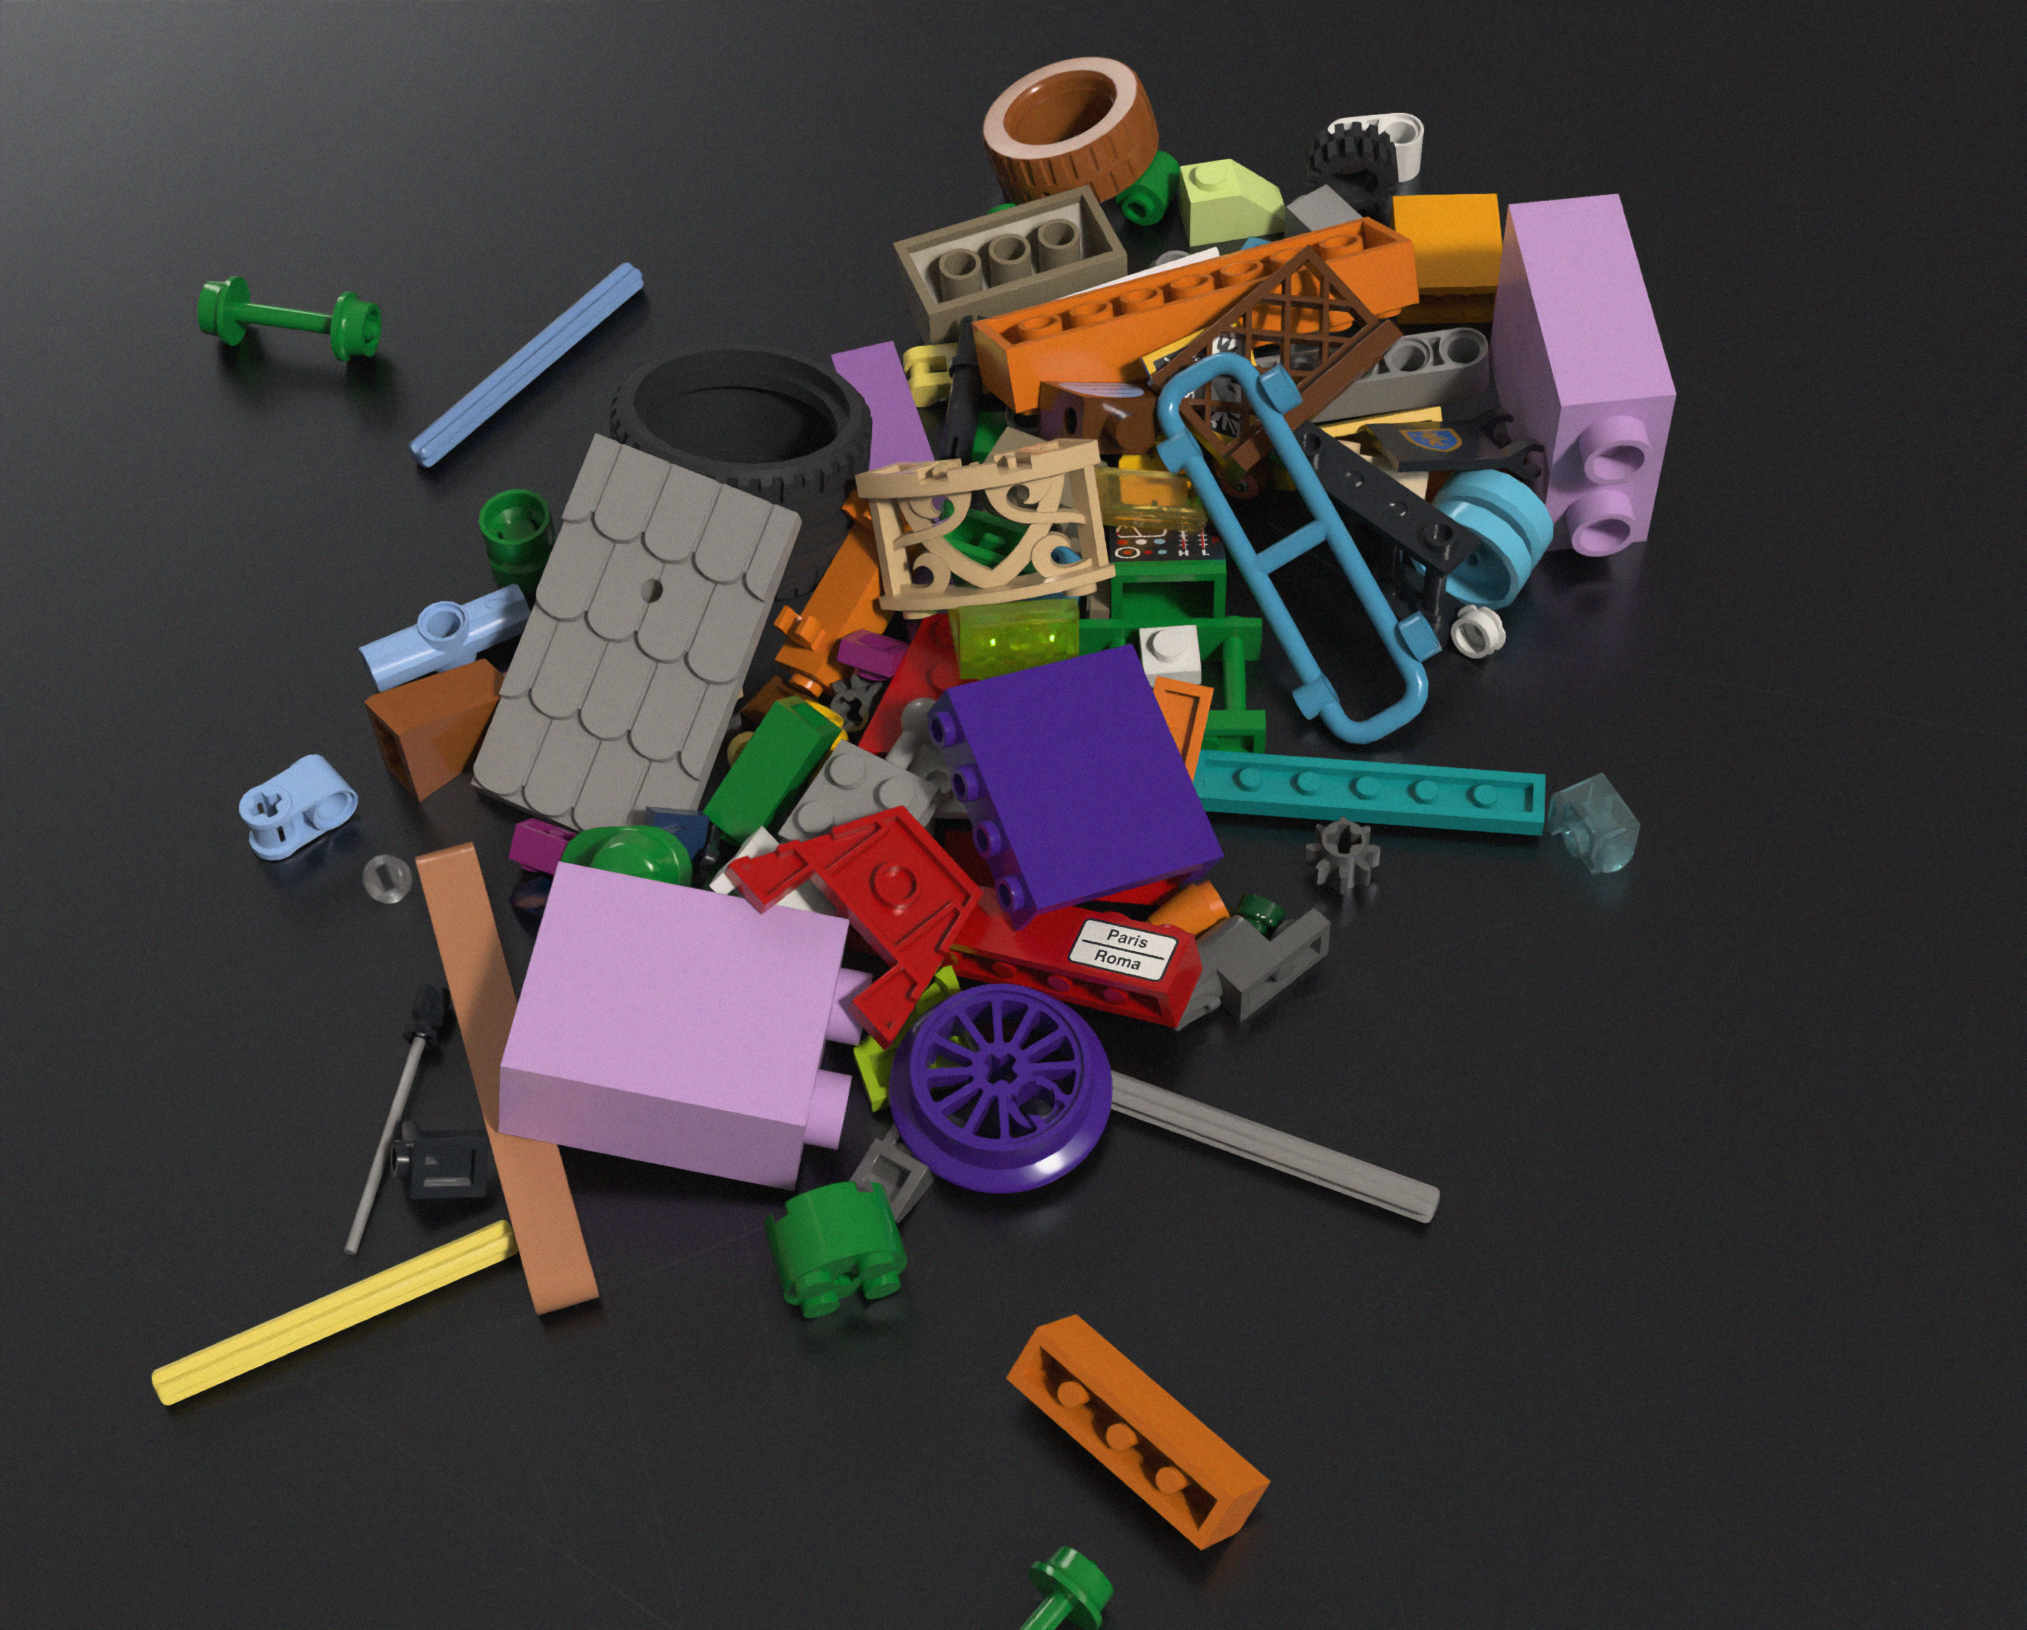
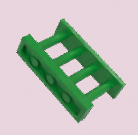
(1219, 639)

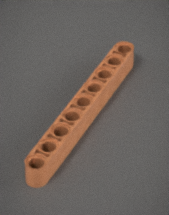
(485, 1008)

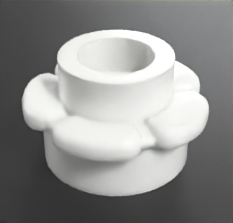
(1477, 631)

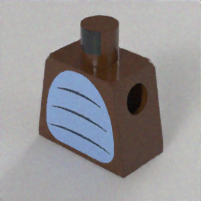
(1113, 413)

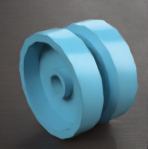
(1512, 533)

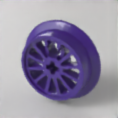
(1044, 1146)

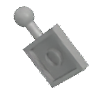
(863, 784)

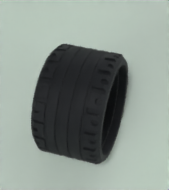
(761, 426)

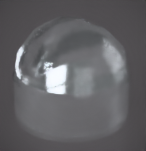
(397, 872)

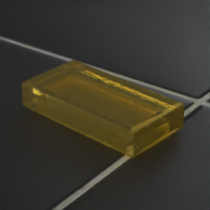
(1149, 499)

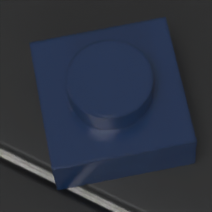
(686, 825)

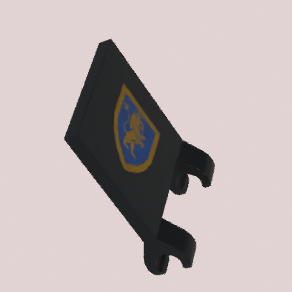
(1454, 445)

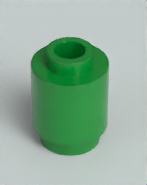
(1152, 193)

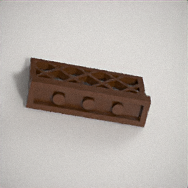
(1316, 388)

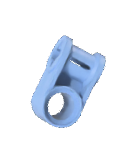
(300, 803)

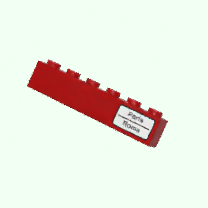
(1077, 958)

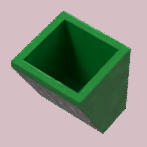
(1167, 573)

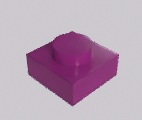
(872, 654)

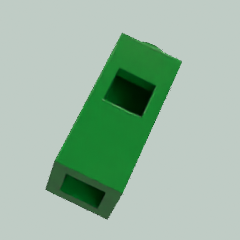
(771, 770)

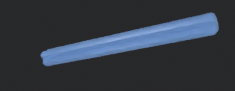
(525, 365)

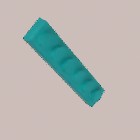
(1371, 792)

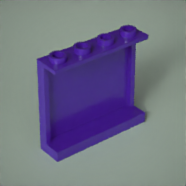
(1072, 783)

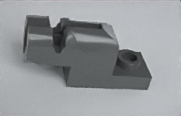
(1247, 969)

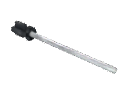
(428, 1011)

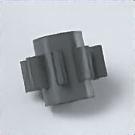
(857, 702)
(1342, 855)

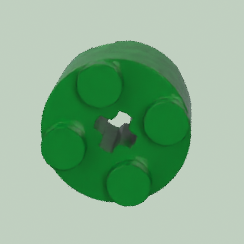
(836, 1247)

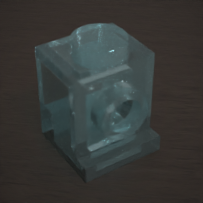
(1594, 824)

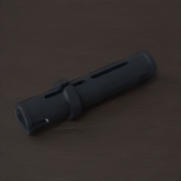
(964, 398)

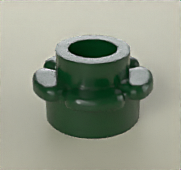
(1260, 913)

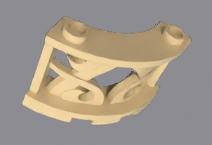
(1042, 472)

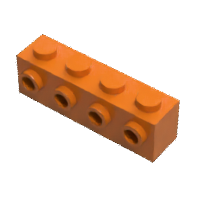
(1138, 1431)

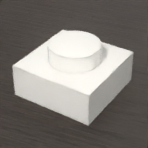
(1170, 653)

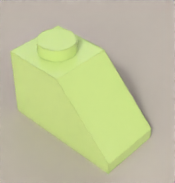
(1227, 203)

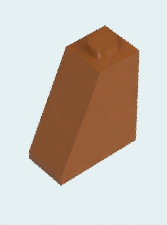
(435, 724)

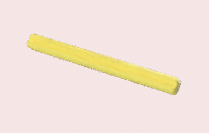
(334, 1312)

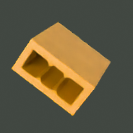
(1454, 255)

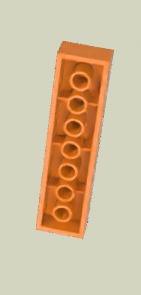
(1112, 327)

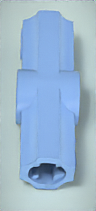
(446, 637)

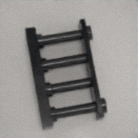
(1395, 514)

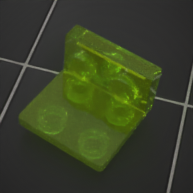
(1013, 636)

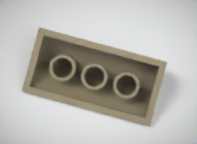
(1008, 262)

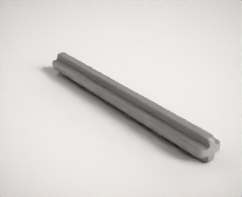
(1274, 1148)

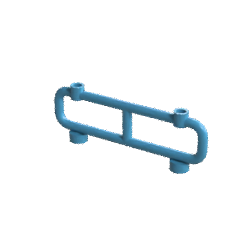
(1406, 641)

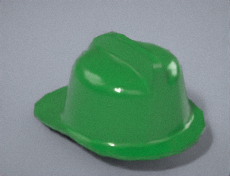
(632, 851)

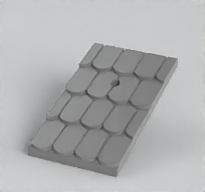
(634, 643)

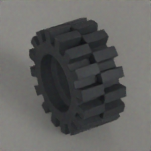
(1352, 149)

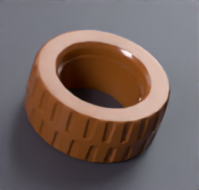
(1066, 99)

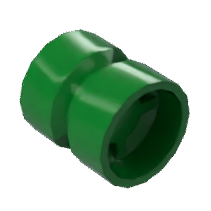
(517, 537)

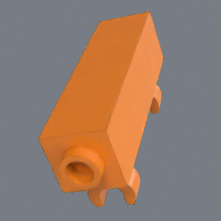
(839, 606)

